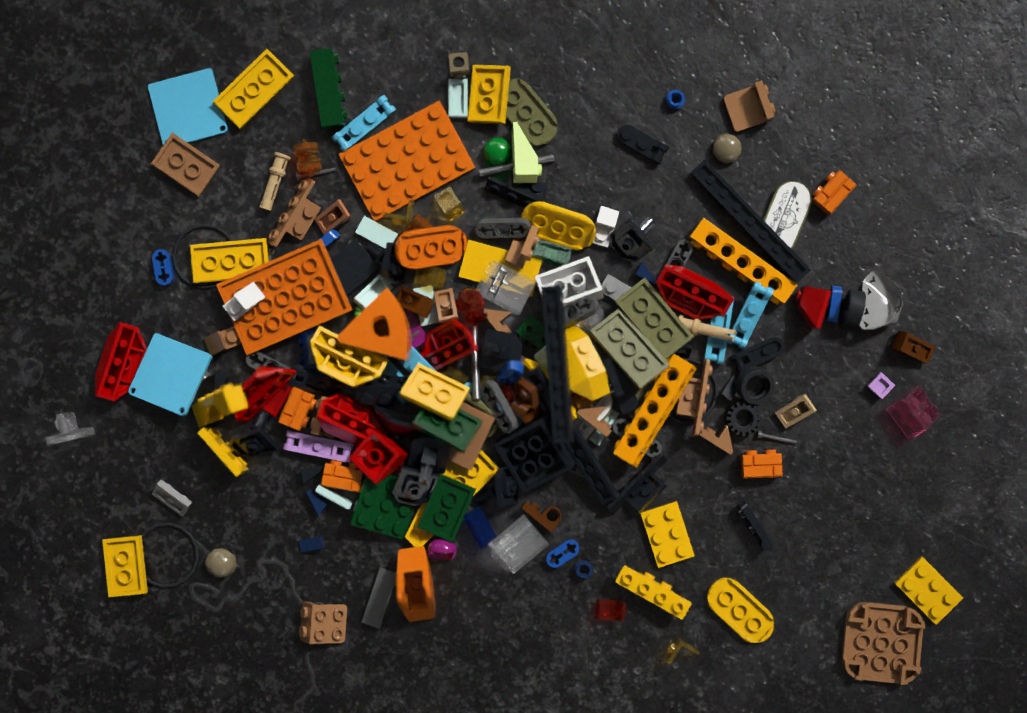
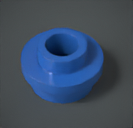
(675, 93)

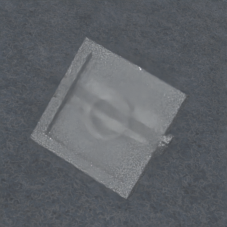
(68, 429)

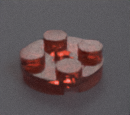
(471, 305)

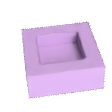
(880, 385)

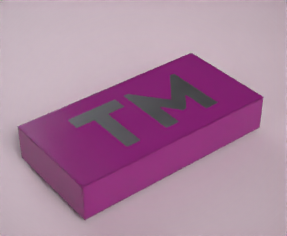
(417, 333)

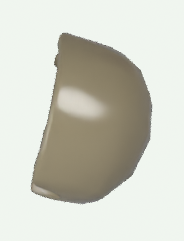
(727, 148)
(220, 563)

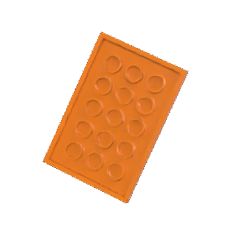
(407, 161)
(298, 293)

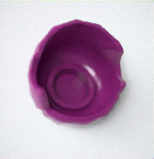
(441, 549)

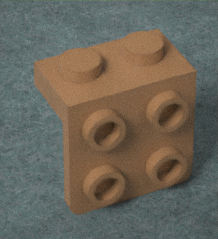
(749, 106)
(323, 623)

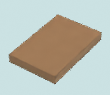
(185, 164)
(471, 454)

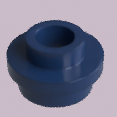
(587, 574)

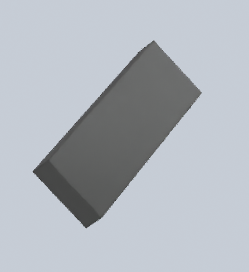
(379, 597)

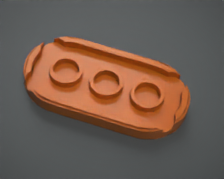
(430, 247)

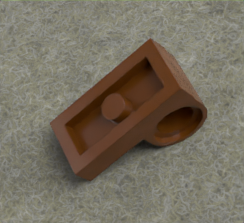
(415, 301)
(912, 346)
(527, 404)
(533, 510)

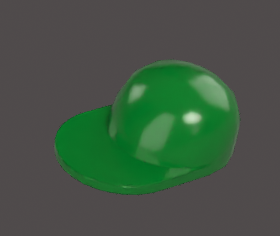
(496, 153)

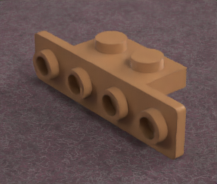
(297, 216)
(692, 399)

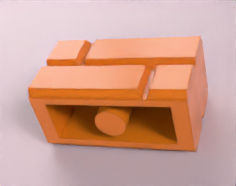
(833, 192)
(298, 408)
(761, 465)
(342, 477)

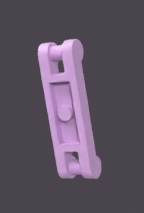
(318, 446)

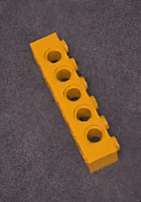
(698, 239)
(654, 421)

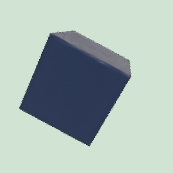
(643, 272)
(318, 503)
(311, 544)

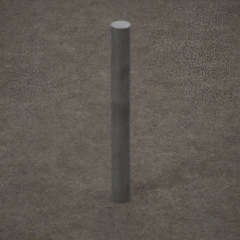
(509, 167)
(475, 366)

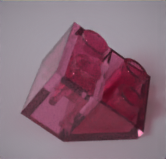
(914, 412)

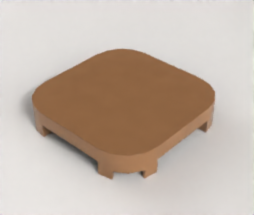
(882, 642)

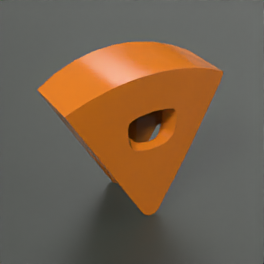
(381, 328)
(415, 584)

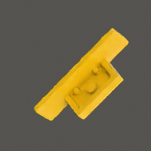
(651, 590)

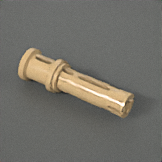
(277, 172)
(696, 327)

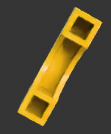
(219, 404)

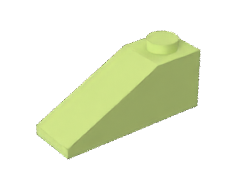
(524, 158)

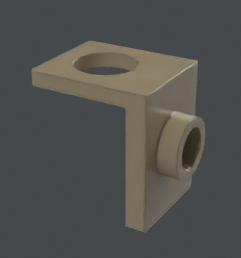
(459, 72)

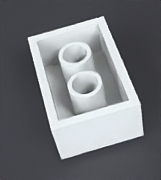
(576, 278)

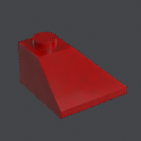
(812, 305)
(378, 456)

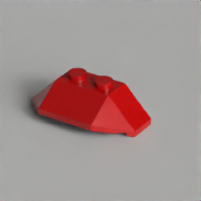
(692, 293)
(448, 344)
(119, 361)
(261, 389)
(347, 420)

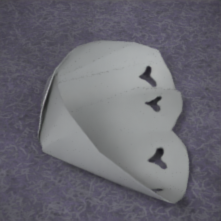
(881, 301)

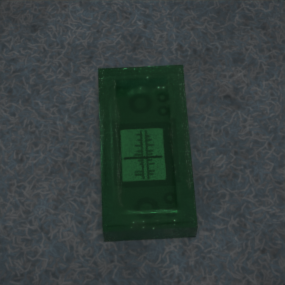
(552, 252)

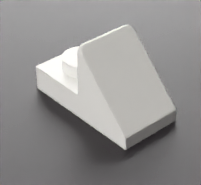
(605, 225)
(244, 301)

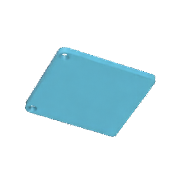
(186, 106)
(170, 374)

